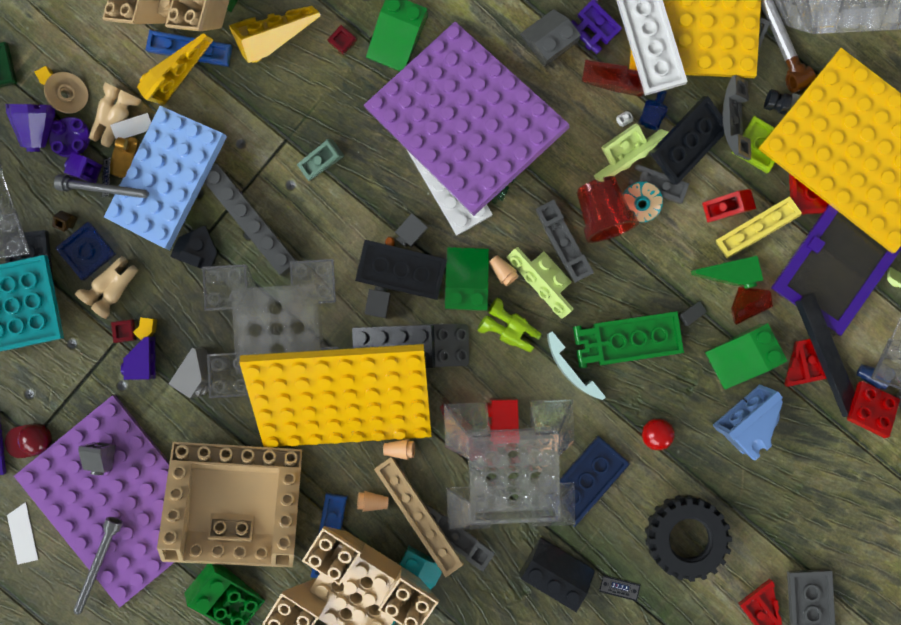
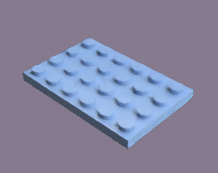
(172, 169)

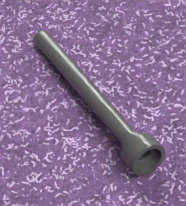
(66, 183)
(111, 527)

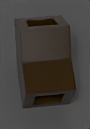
(64, 221)

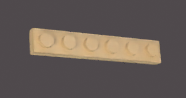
(419, 517)

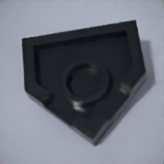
(196, 248)

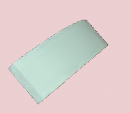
(556, 347)

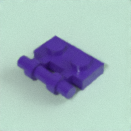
(599, 23)

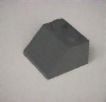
(551, 36)

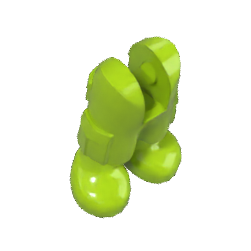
(513, 331)

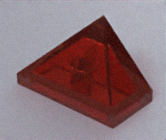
(749, 303)

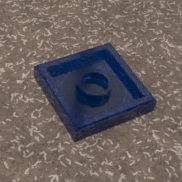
(85, 251)

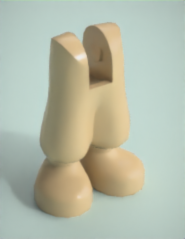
(111, 113)
(109, 284)

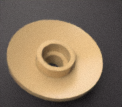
(72, 86)

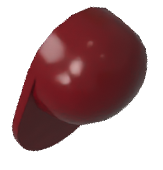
(28, 440)

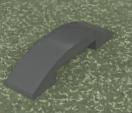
(732, 117)
(563, 241)
(464, 542)

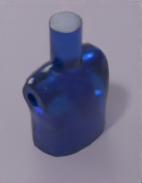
(654, 112)

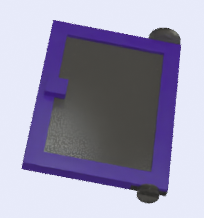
(837, 266)

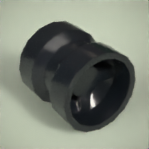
(778, 101)

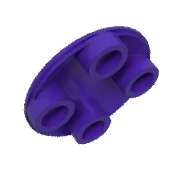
(69, 136)

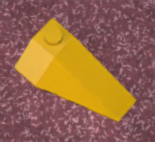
(265, 36)
(165, 77)

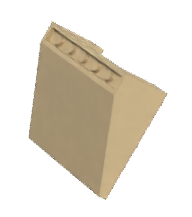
(230, 505)

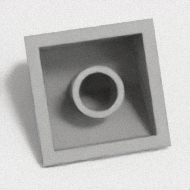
(192, 374)

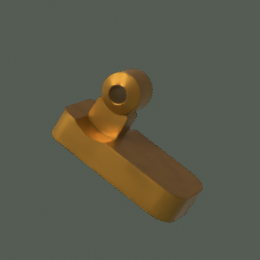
(123, 155)

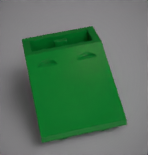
(222, 596)

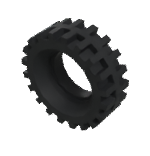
(659, 537)

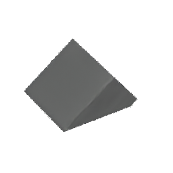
(692, 313)

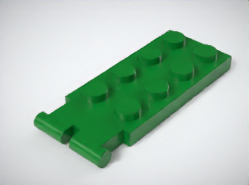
(629, 339)

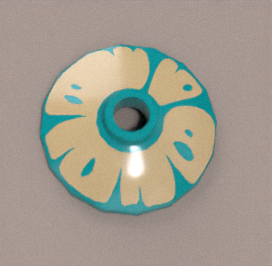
(647, 192)

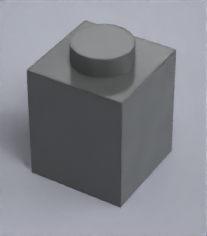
(410, 231)
(378, 302)

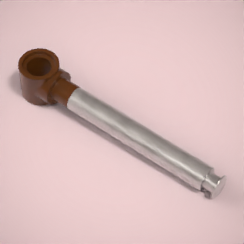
(799, 75)

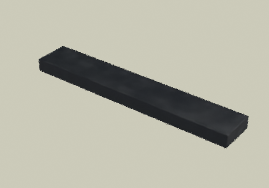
(826, 352)

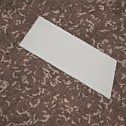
(22, 535)

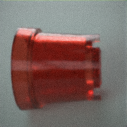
(605, 210)

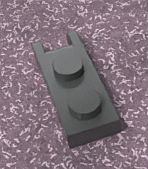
(669, 191)

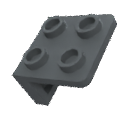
(451, 344)

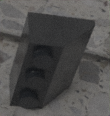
(557, 574)

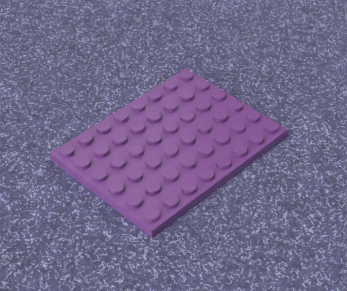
(466, 117)
(82, 501)

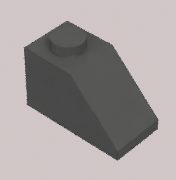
(97, 457)

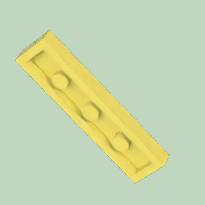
(758, 227)

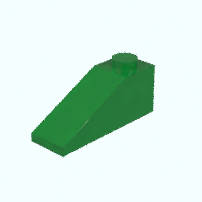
(734, 273)

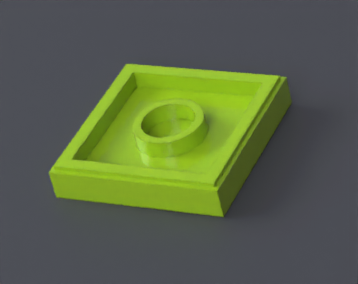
(757, 132)

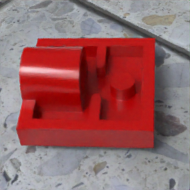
(873, 409)

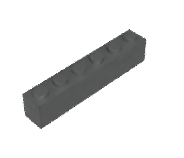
(249, 220)

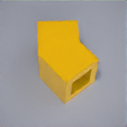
(43, 74)
(146, 328)

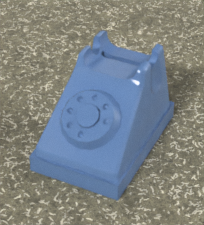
(752, 422)

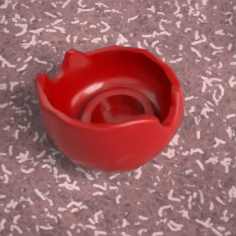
(658, 434)

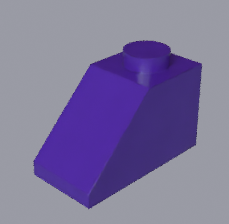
(82, 168)
(140, 361)

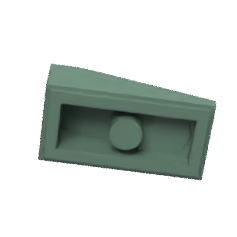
(320, 159)

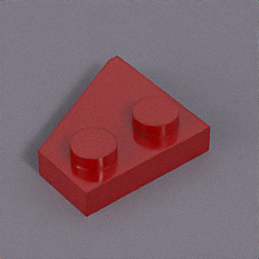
(803, 365)
(762, 605)

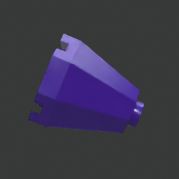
(31, 124)

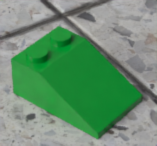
(397, 33)
(467, 279)
(746, 356)

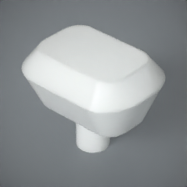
(624, 118)

